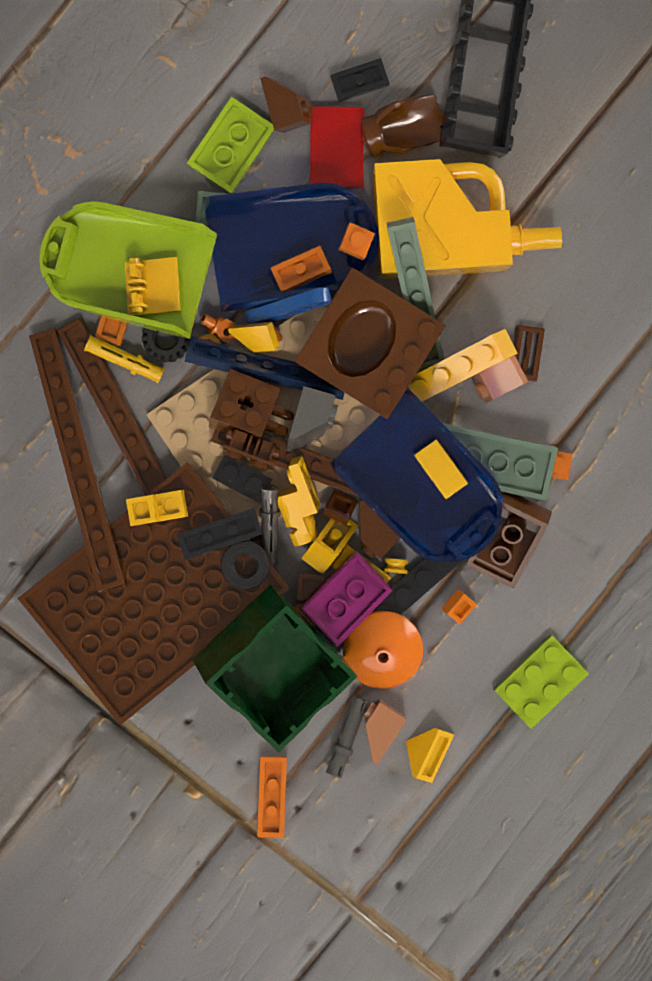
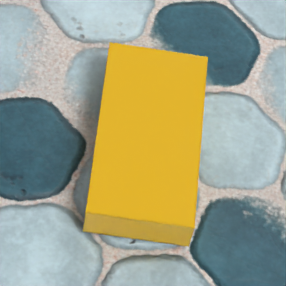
(441, 469)

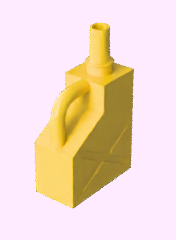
(447, 225)

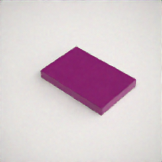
(345, 599)

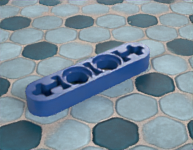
(289, 306)

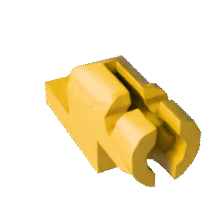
(299, 503)

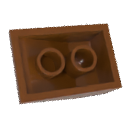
(515, 541)

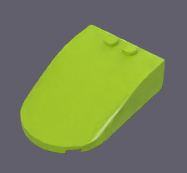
(88, 251)

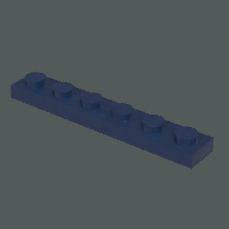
(256, 365)

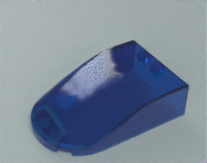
(276, 225)
(396, 487)

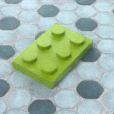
(231, 145)
(541, 681)

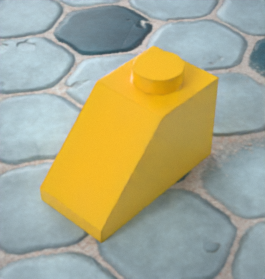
(328, 544)

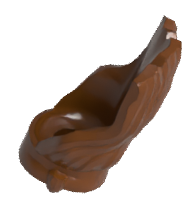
(403, 126)

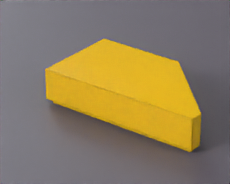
(256, 336)

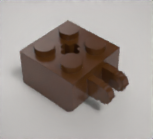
(261, 404)

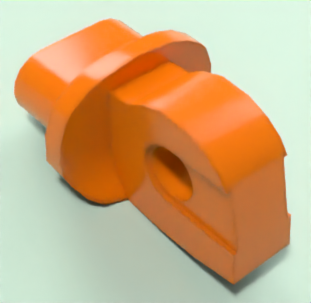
(217, 326)

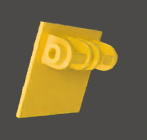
(152, 286)

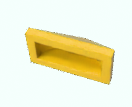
(428, 752)

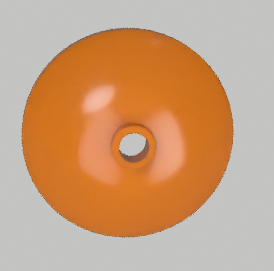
(387, 634)

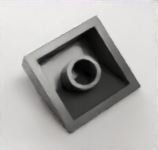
(311, 418)

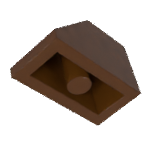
(286, 107)
(374, 532)

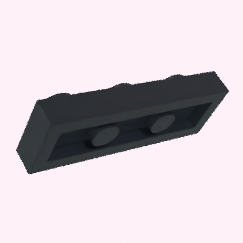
(219, 534)

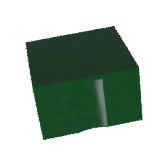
(274, 668)

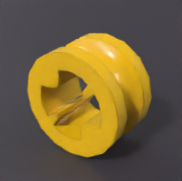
(396, 566)

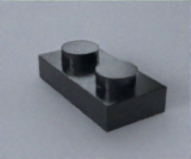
(359, 80)
(241, 478)

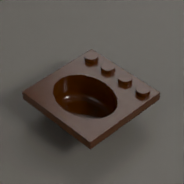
(370, 343)

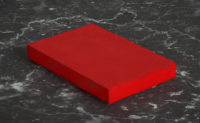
(337, 146)

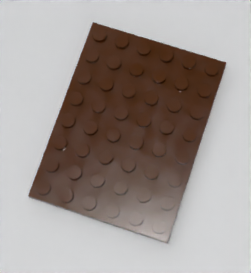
(145, 633)

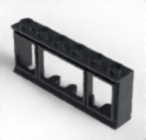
(510, 90)

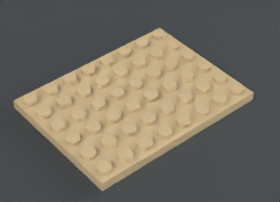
(186, 418)

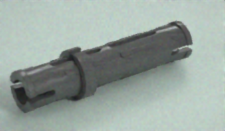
(270, 515)
(344, 742)

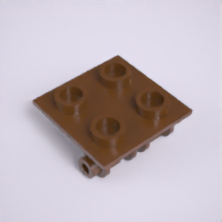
(235, 449)

